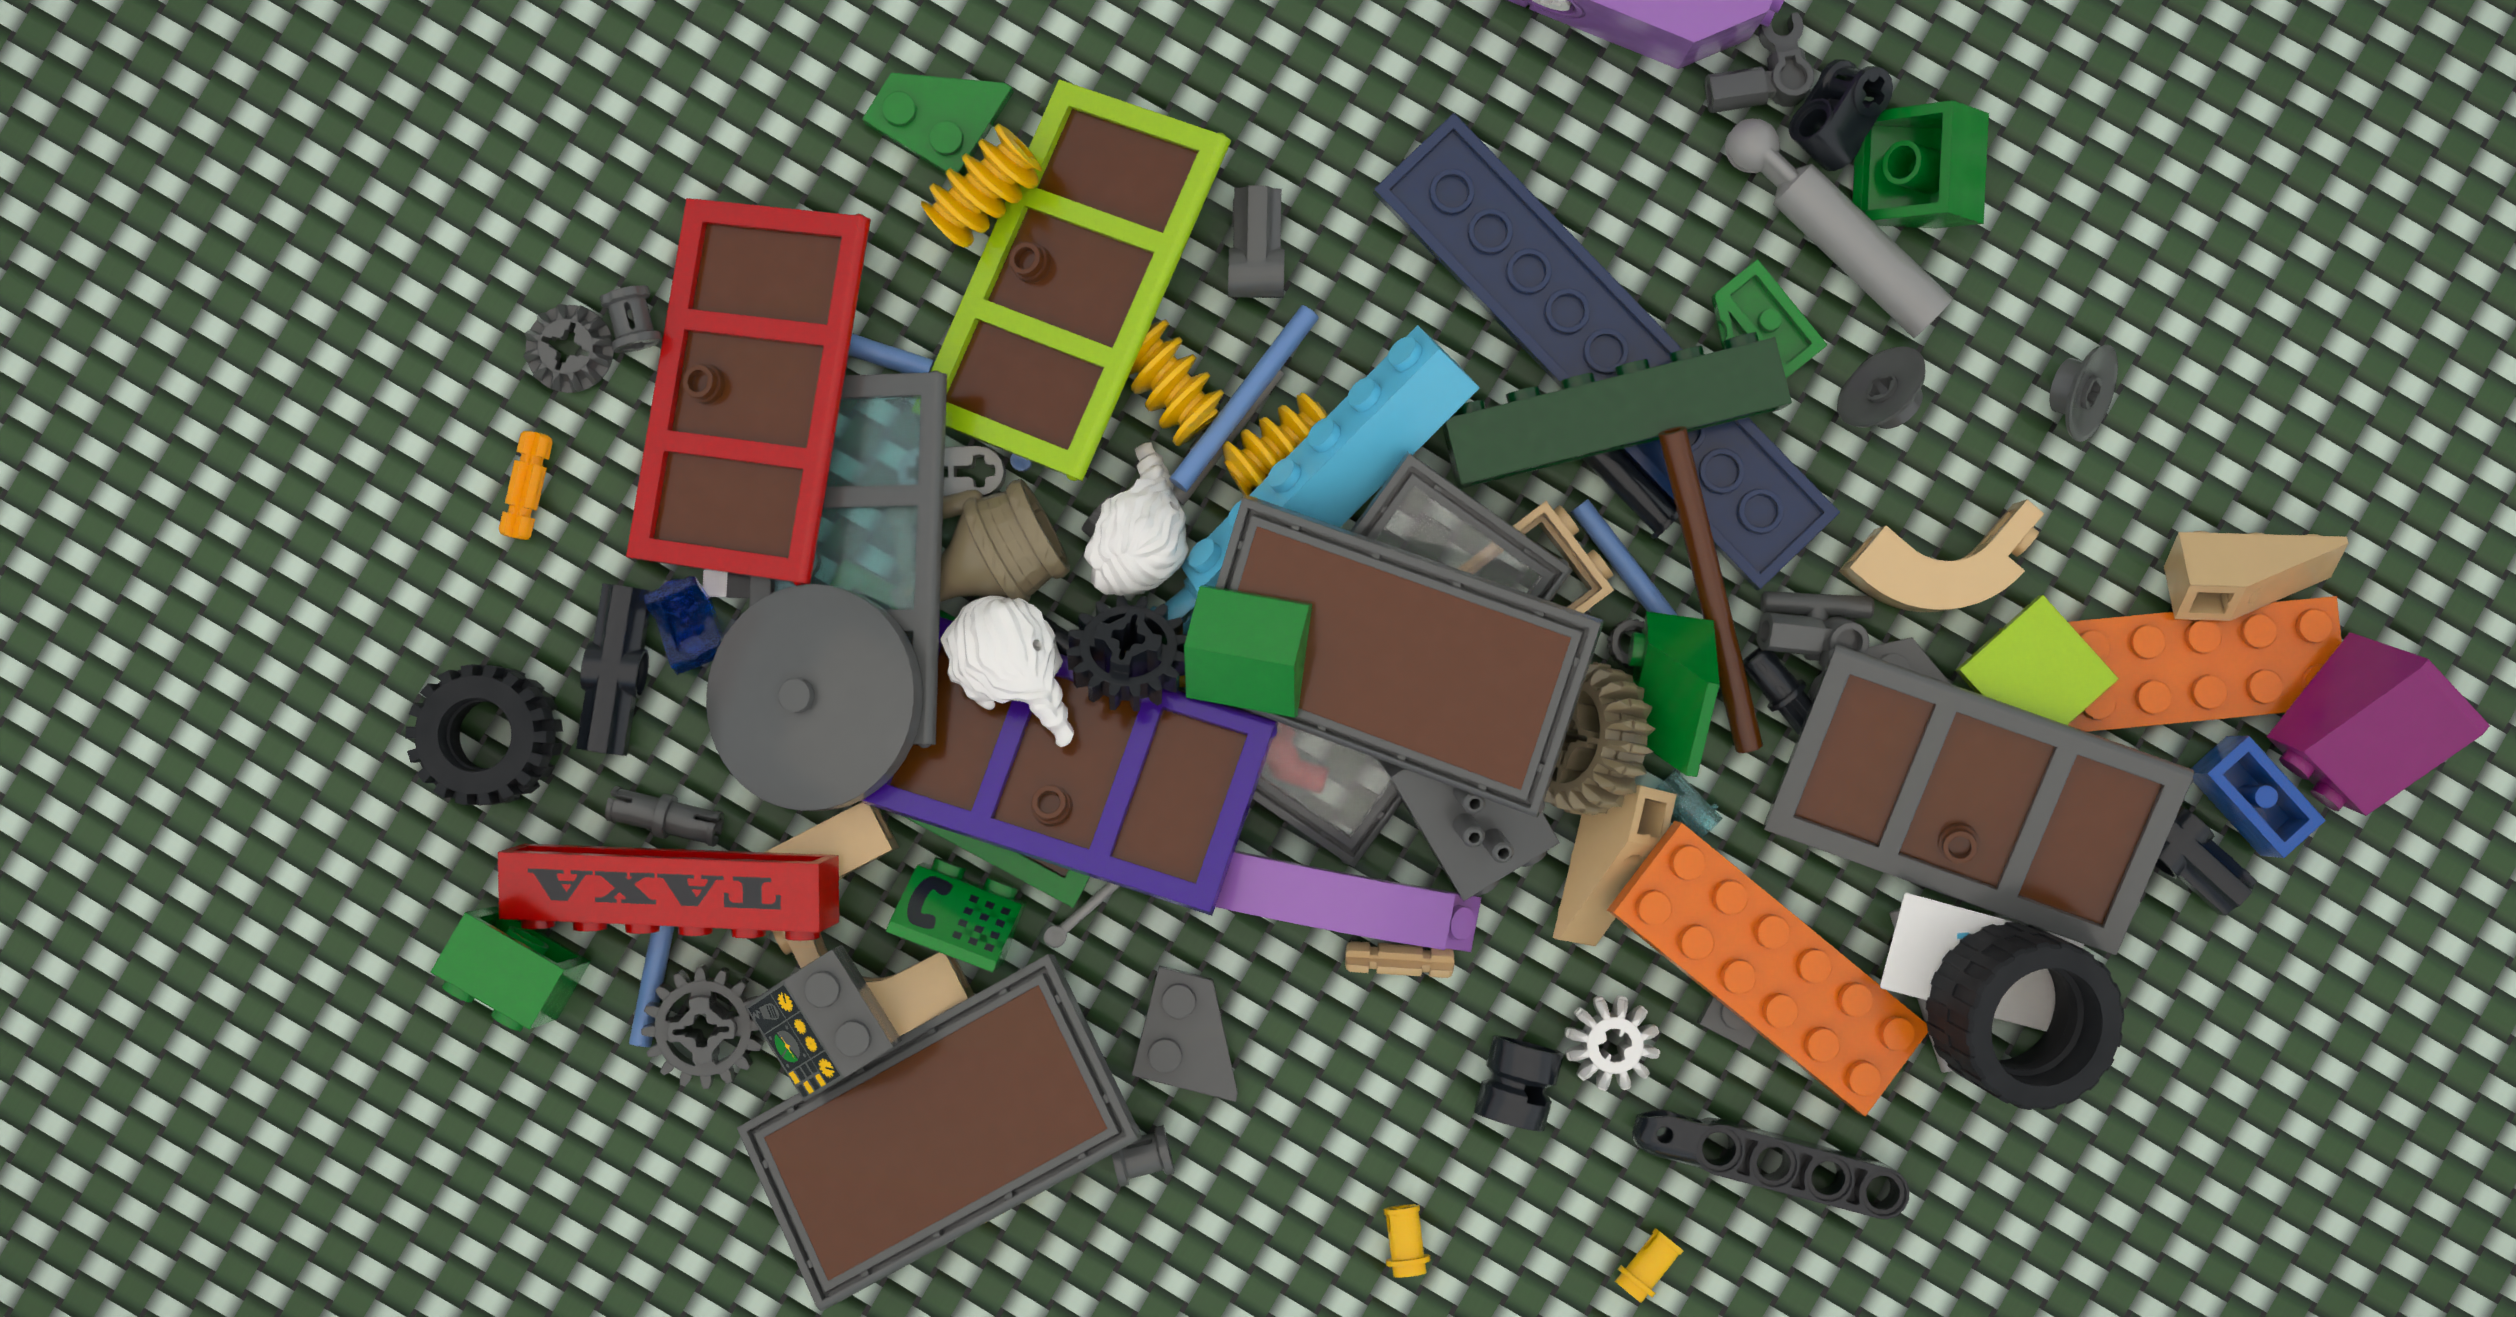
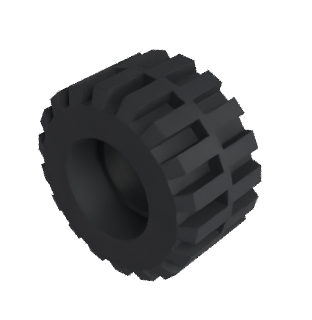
(439, 735)

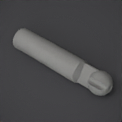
(1840, 229)

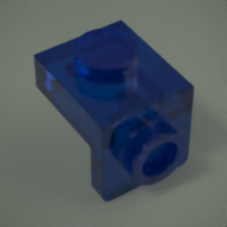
(685, 623)

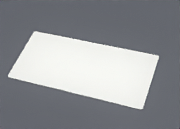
(1928, 932)

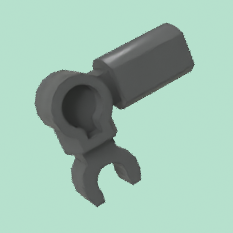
(1784, 83)
(1810, 637)

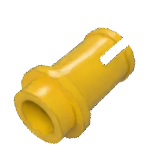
(1405, 1241)
(1648, 1266)

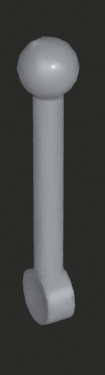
(1056, 934)

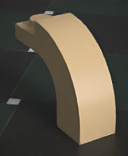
(1913, 582)

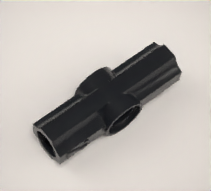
(614, 670)
(2204, 865)

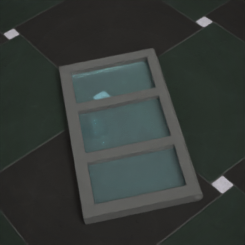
(887, 512)

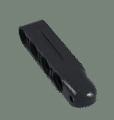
(1685, 1140)

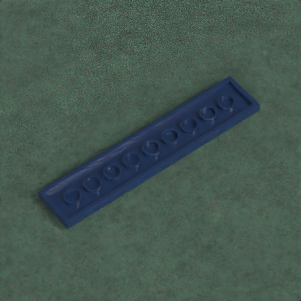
(1585, 322)

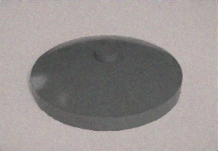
(814, 698)

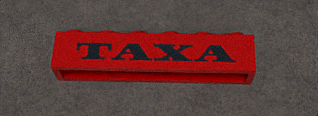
(669, 889)

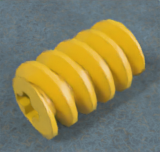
(983, 187)
(1173, 386)
(1259, 455)

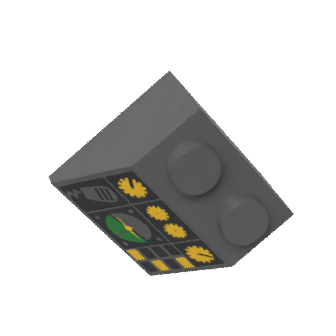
(823, 1023)

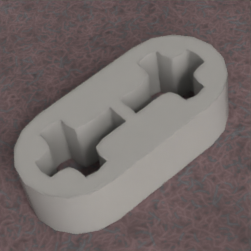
(965, 458)

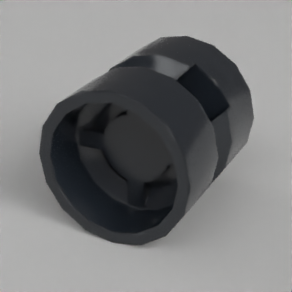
(1518, 1083)

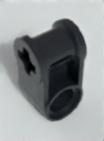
(1837, 116)

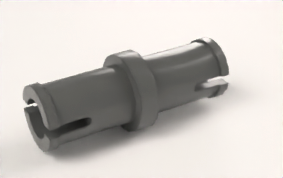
(664, 816)

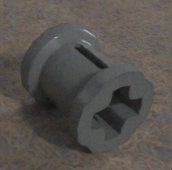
(633, 299)
(1144, 1157)

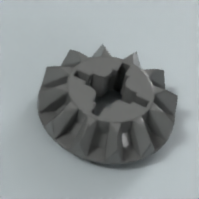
(578, 371)

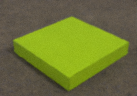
(2039, 665)

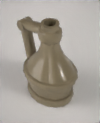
(999, 545)

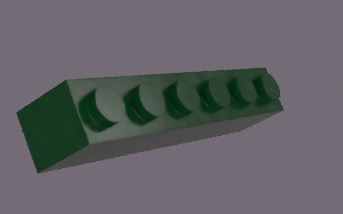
(1616, 411)

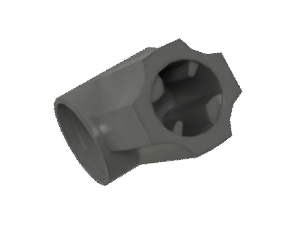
(1256, 254)

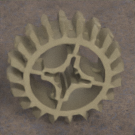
(1602, 744)

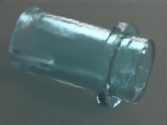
(1690, 806)

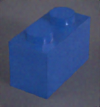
(2256, 796)

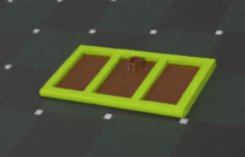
(1075, 277)

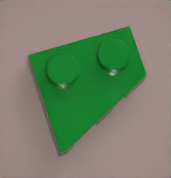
(937, 115)
(1760, 305)

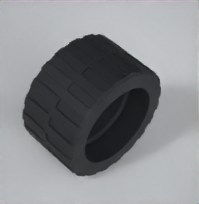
(2082, 1028)

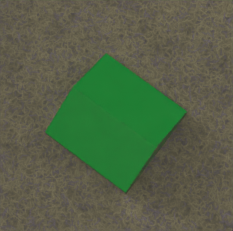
(1247, 650)

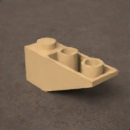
(2238, 573)
(1606, 857)

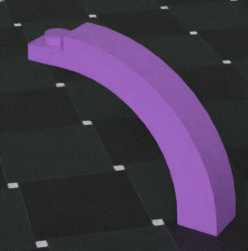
(1349, 903)

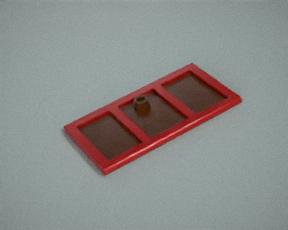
(748, 389)

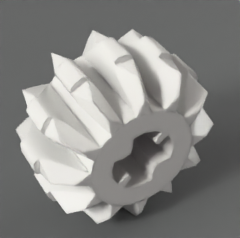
(1628, 1051)

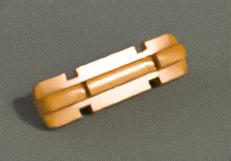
(525, 485)

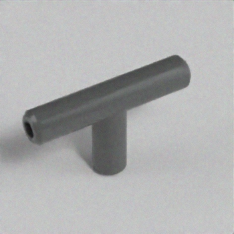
(1817, 606)

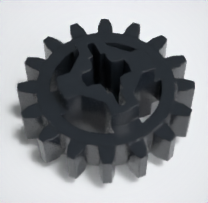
(1127, 653)

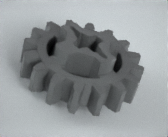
(703, 1050)

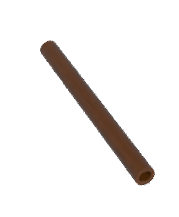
(1710, 587)

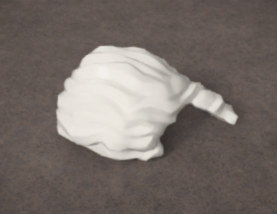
(1139, 533)
(1007, 653)

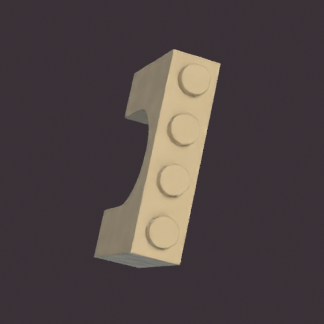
(916, 992)

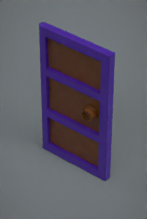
(1130, 800)

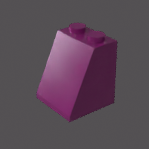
(2373, 725)

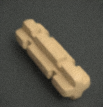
(1398, 959)

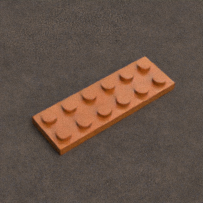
(2207, 667)
(1769, 968)

